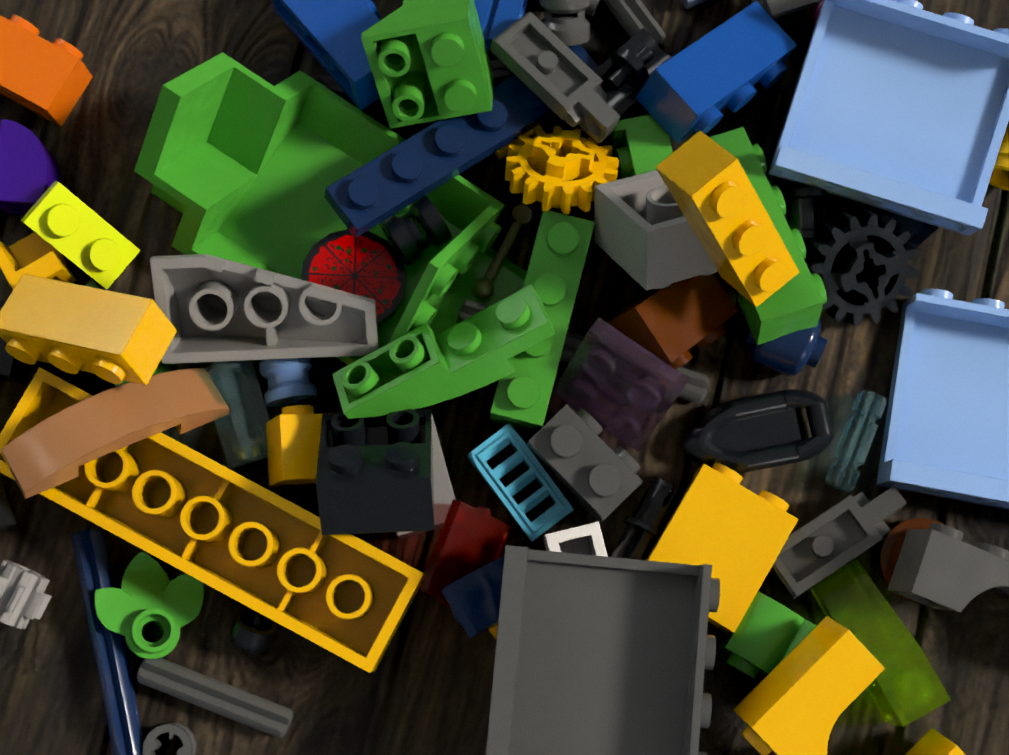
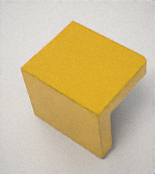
(33, 257)

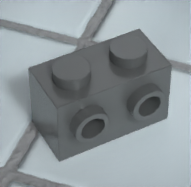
(584, 462)

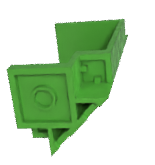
(253, 177)

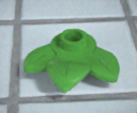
(149, 598)

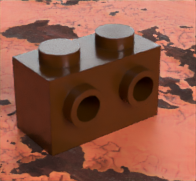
(677, 318)

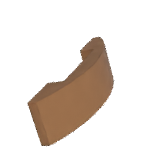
(110, 421)

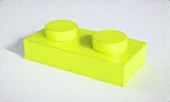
(80, 234)

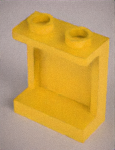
(732, 532)

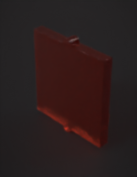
(464, 544)

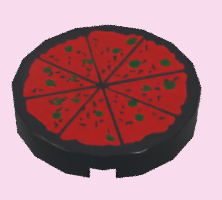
(359, 266)

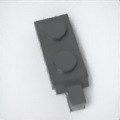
(556, 76)
(834, 540)

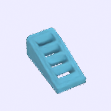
(493, 445)

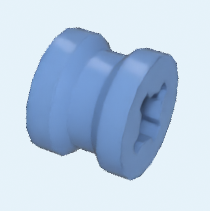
(288, 381)

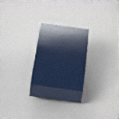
(477, 598)

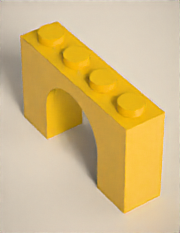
(809, 691)

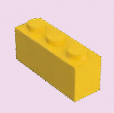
(728, 217)
(85, 329)

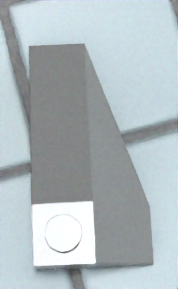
(256, 314)

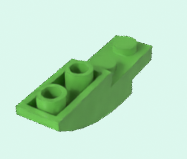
(436, 368)

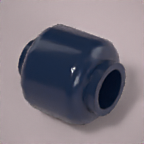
(789, 352)

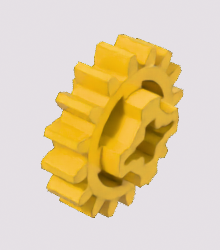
(559, 168)

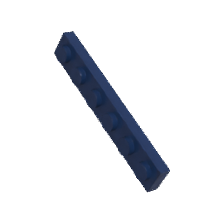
(437, 155)

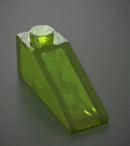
(908, 683)

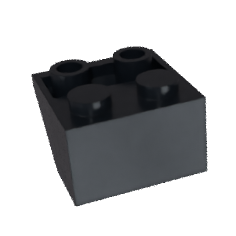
(376, 473)

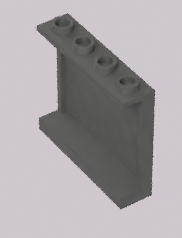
(601, 655)

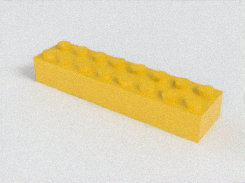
(231, 535)

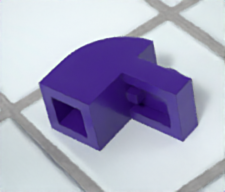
(25, 168)

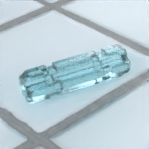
(855, 440)

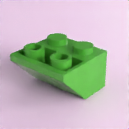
(430, 62)

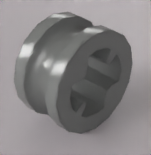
(154, 741)

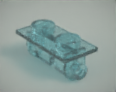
(244, 429)

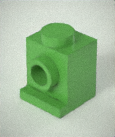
(642, 145)

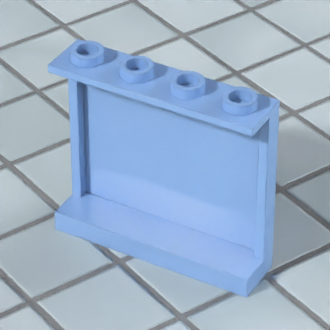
(899, 111)
(949, 401)

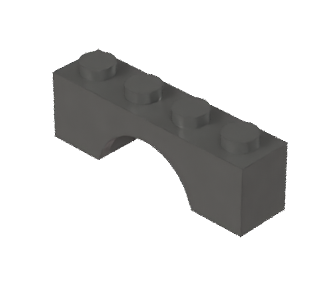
(946, 571)

